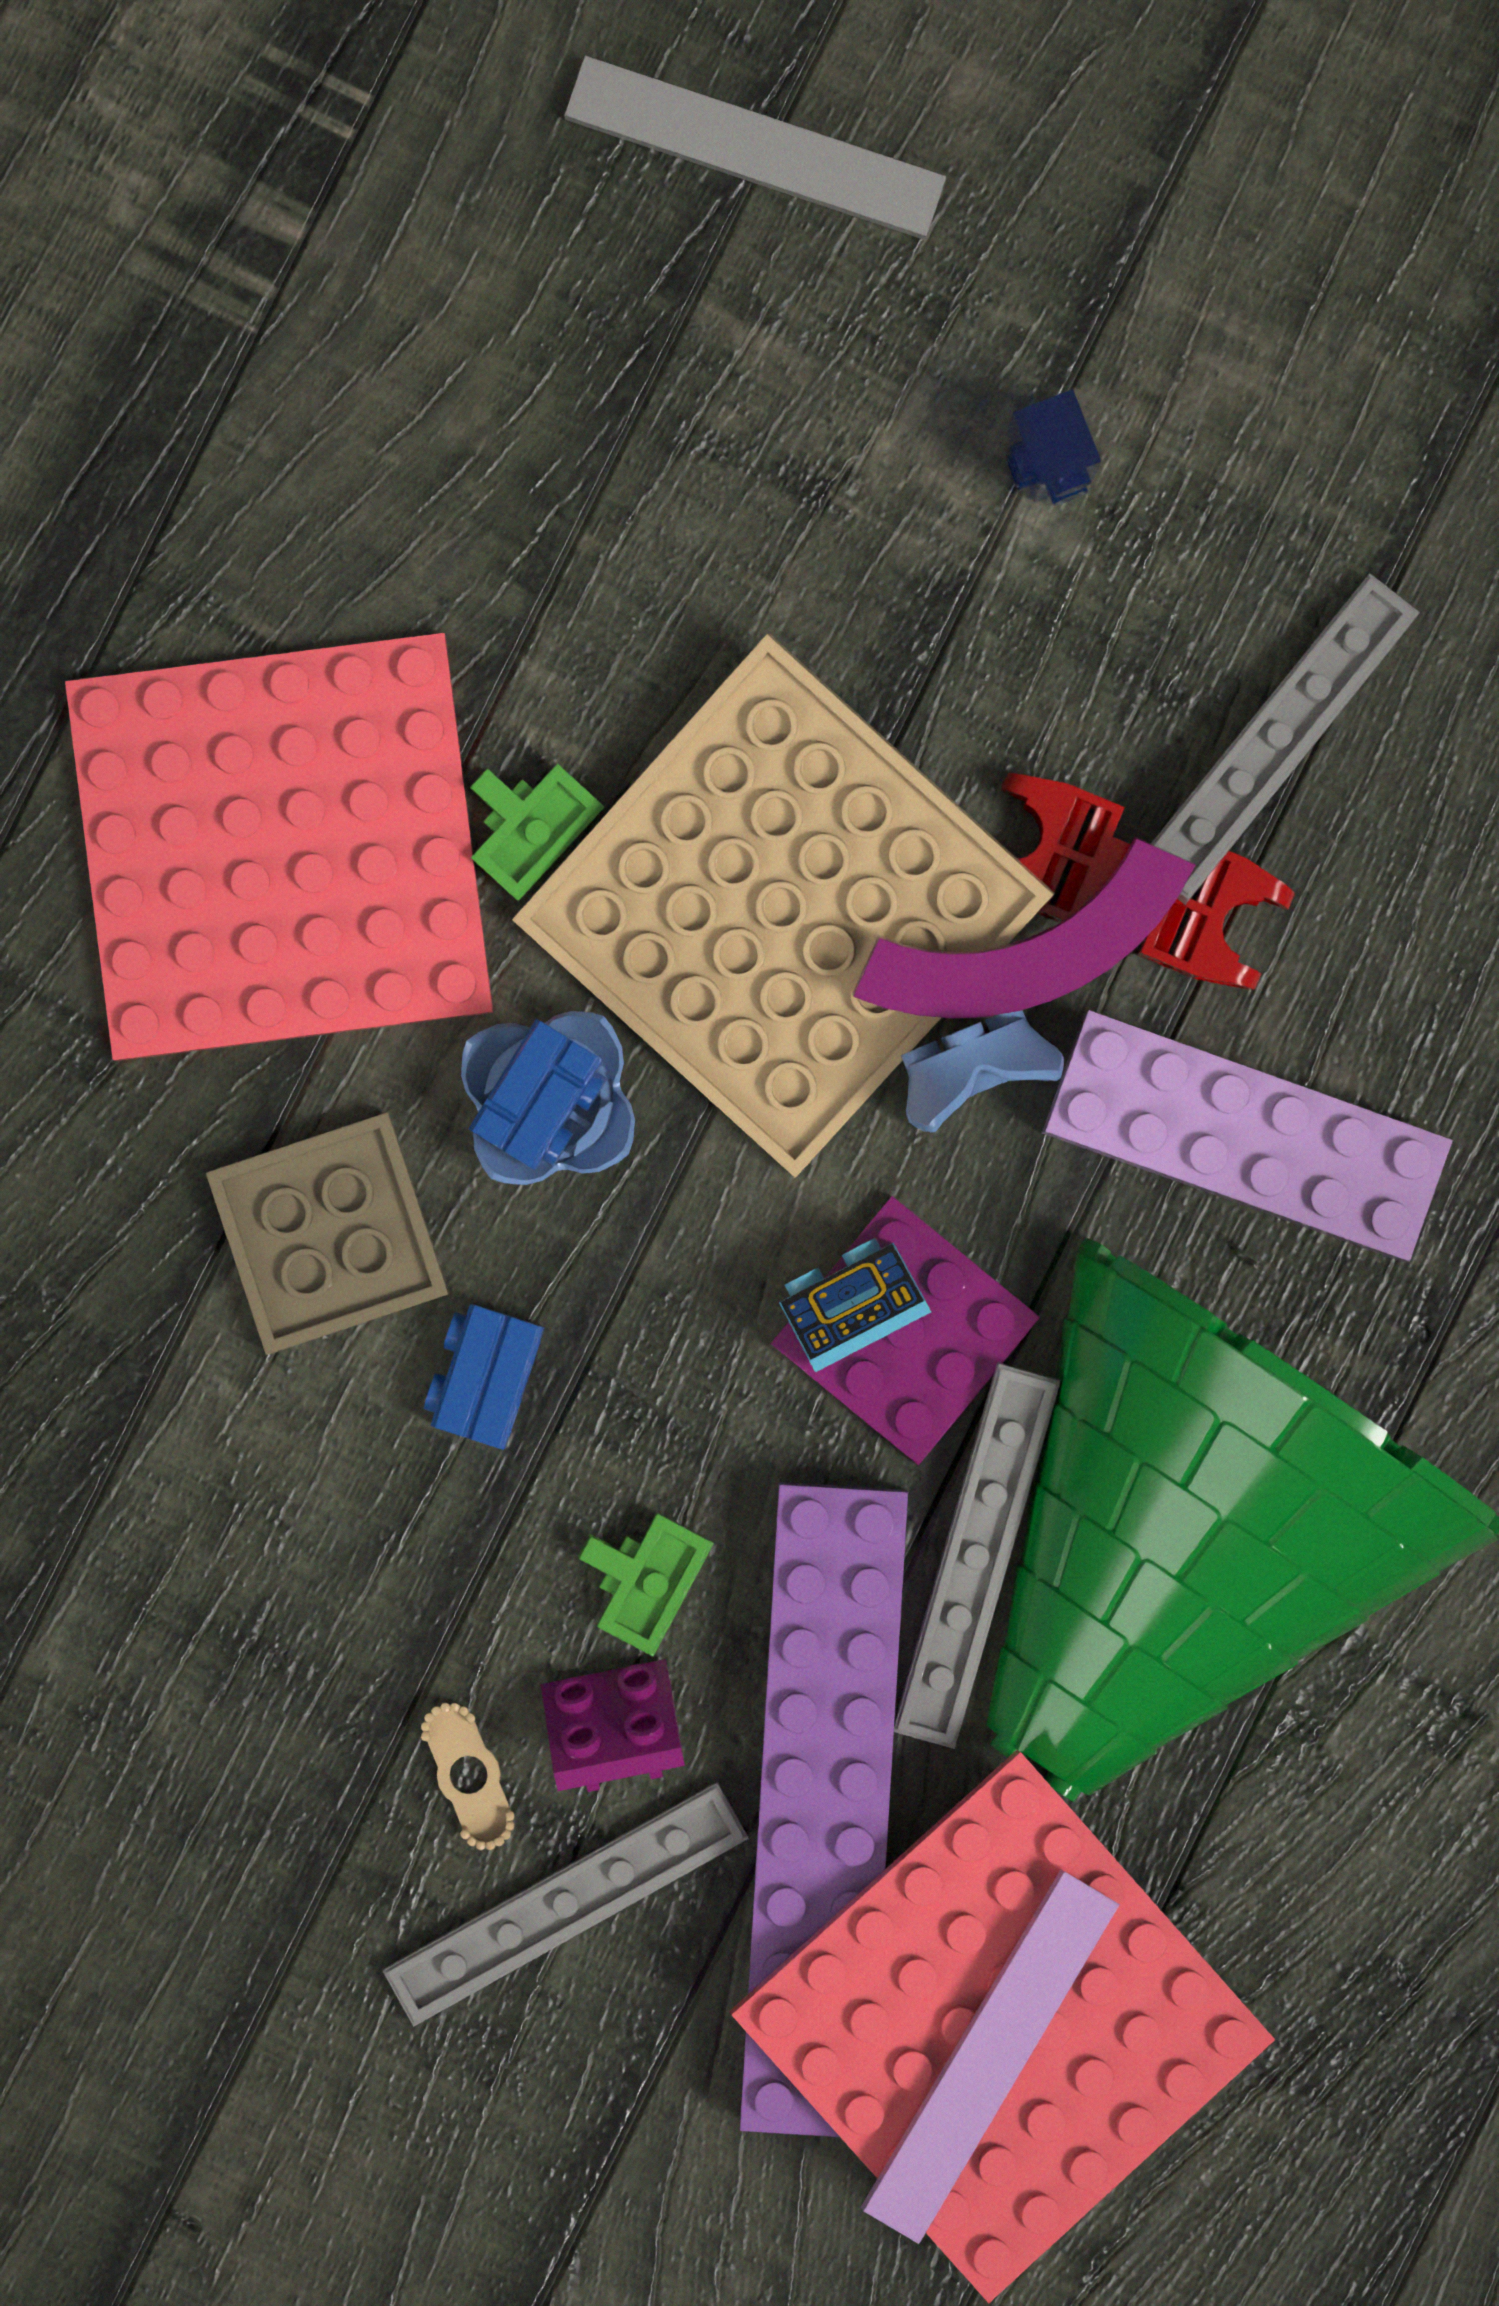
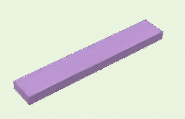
(989, 2056)

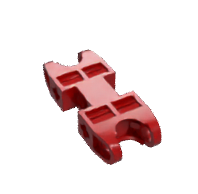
(1201, 945)

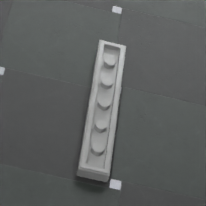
(755, 147)
(1285, 729)
(976, 1555)
(565, 1903)

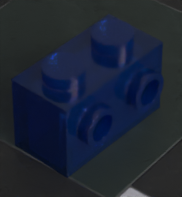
(1052, 449)

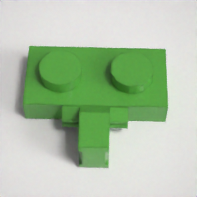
(530, 826)
(646, 1579)

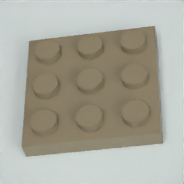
(327, 1233)

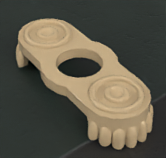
(484, 1813)

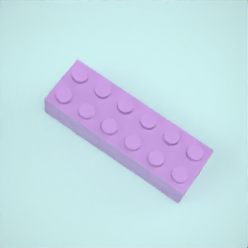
(1247, 1136)

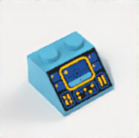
(852, 1305)

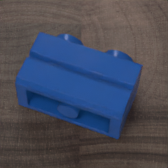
(538, 1096)
(485, 1375)

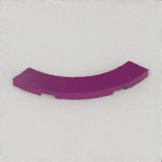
(1036, 967)

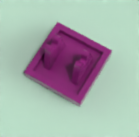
(612, 1725)

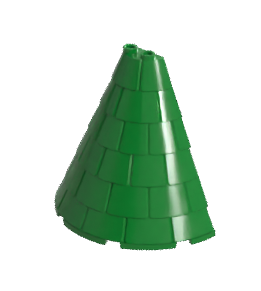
(1195, 1530)

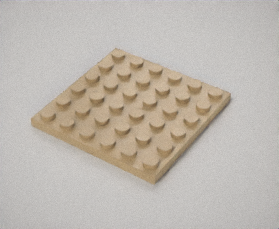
(749, 889)

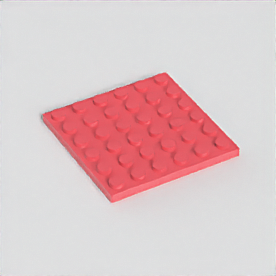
(279, 847)
(901, 1970)

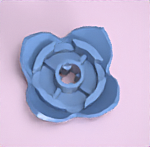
(975, 1063)
(599, 1135)

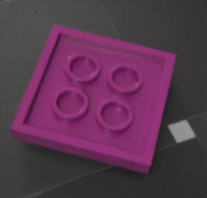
(931, 1369)

